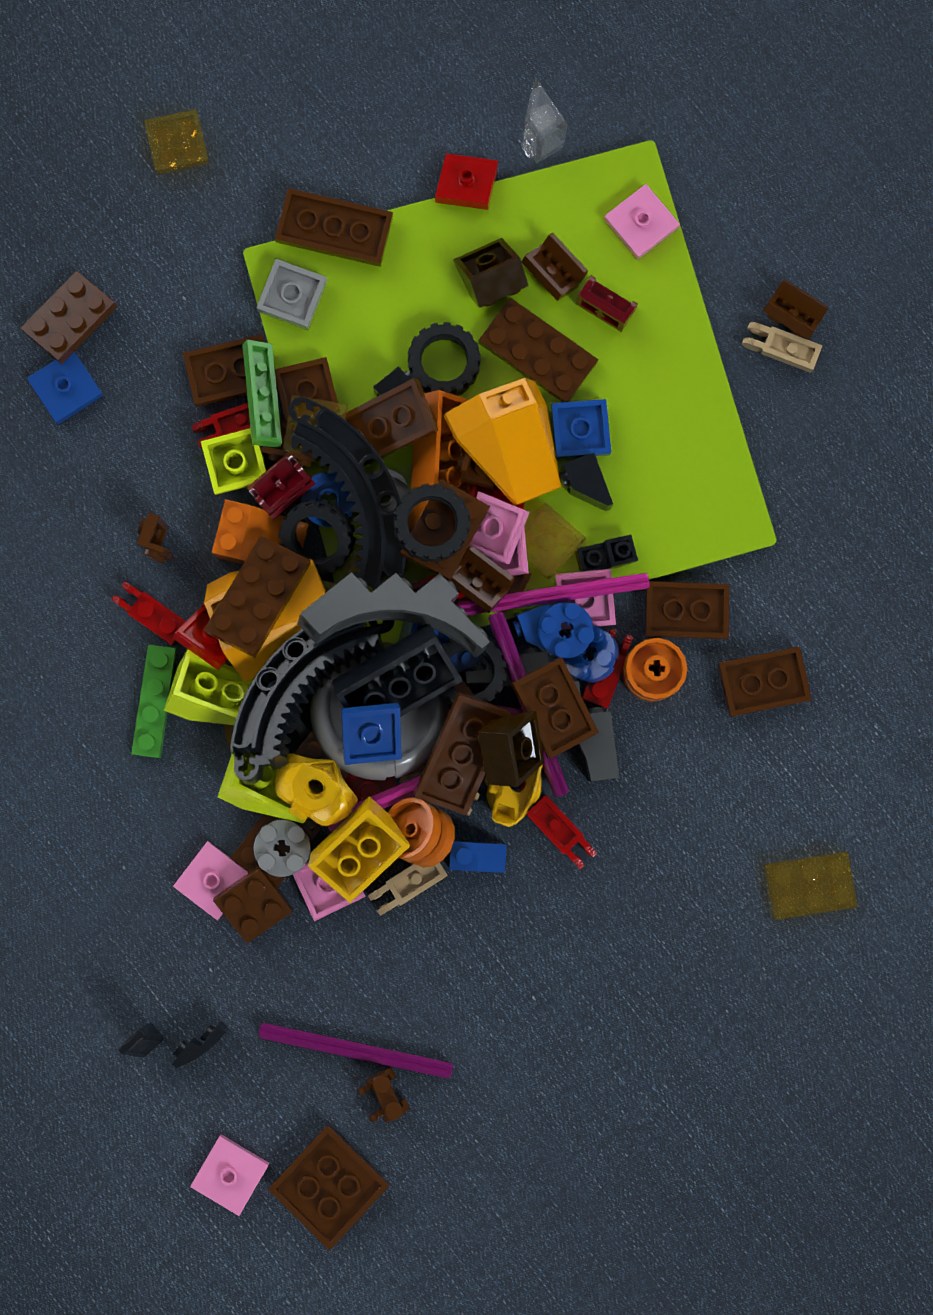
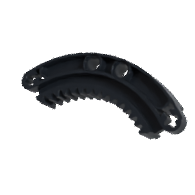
(346, 453)
(267, 712)

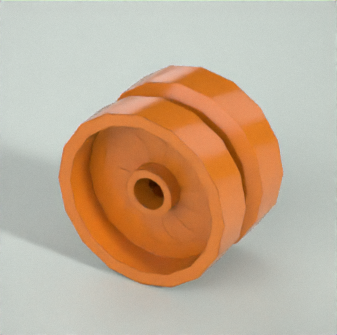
(669, 663)
(426, 829)

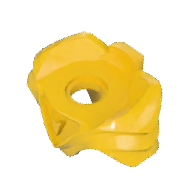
(307, 798)
(510, 805)

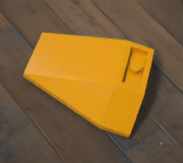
(509, 439)
(306, 593)

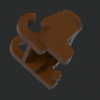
(385, 1096)

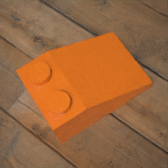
(242, 527)

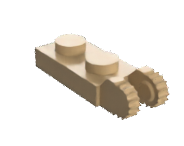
(783, 346)
(408, 885)

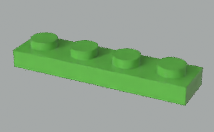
(262, 394)
(154, 694)

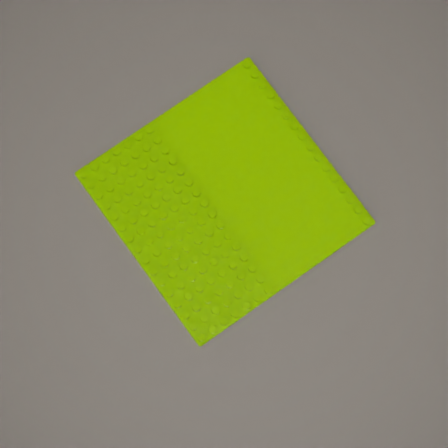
(675, 435)

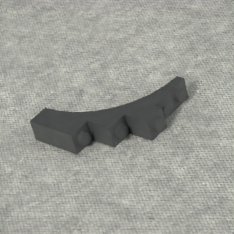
(394, 599)
(598, 750)

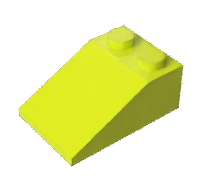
(206, 693)
(255, 797)

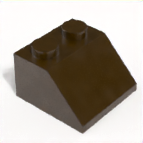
(491, 272)
(511, 749)

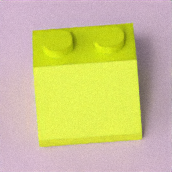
(233, 461)

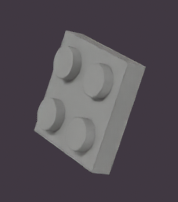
(291, 294)

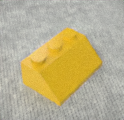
(358, 850)

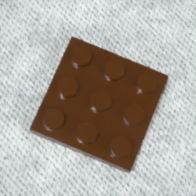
(329, 1186)

